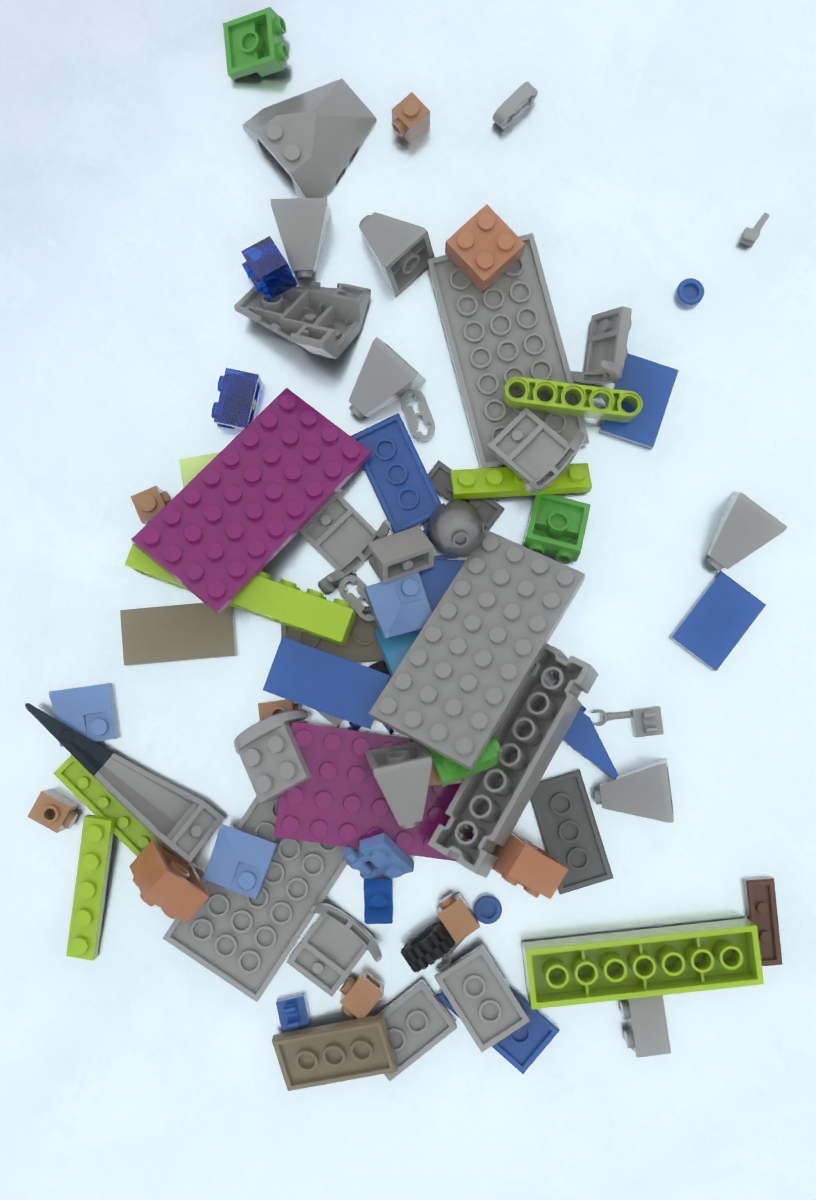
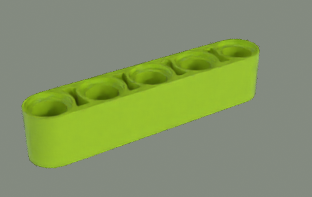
(584, 394)

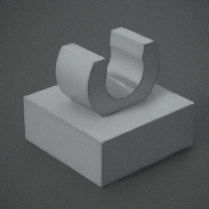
(647, 721)

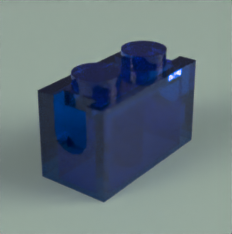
(267, 268)
(237, 399)

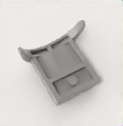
(606, 347)
(534, 450)
(342, 536)
(272, 755)
(332, 948)

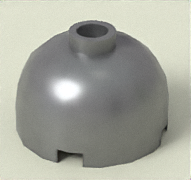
(456, 528)

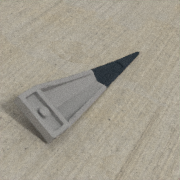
(167, 812)

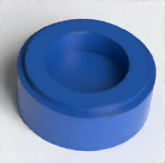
(689, 293)
(487, 908)

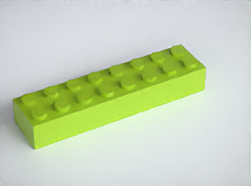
(274, 601)
(642, 963)

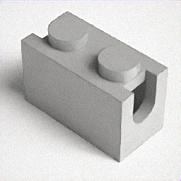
(401, 554)
(646, 1026)

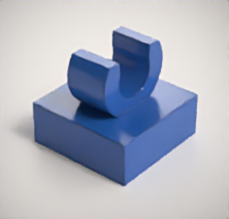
(293, 1011)

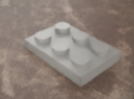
(482, 998)
(416, 1025)

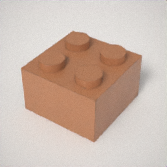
(484, 248)
(528, 866)
(168, 882)

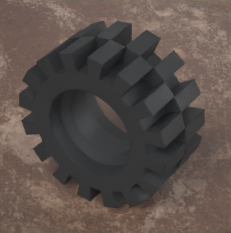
(427, 947)

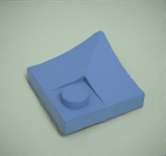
(399, 605)
(87, 711)
(240, 861)

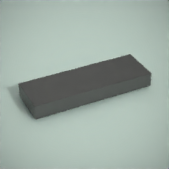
(487, 507)

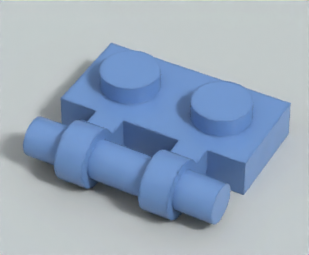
(384, 856)

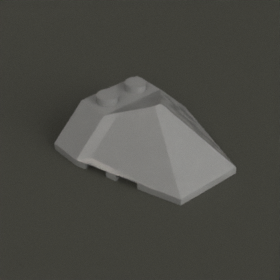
(313, 135)
(311, 316)

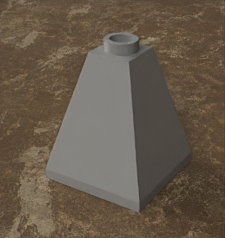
(302, 231)
(397, 248)
(382, 380)
(741, 531)
(404, 779)
(640, 792)

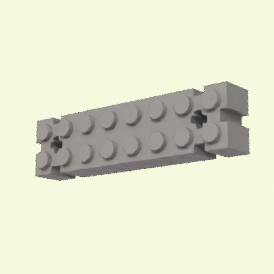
(528, 740)

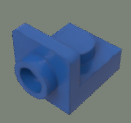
(378, 901)

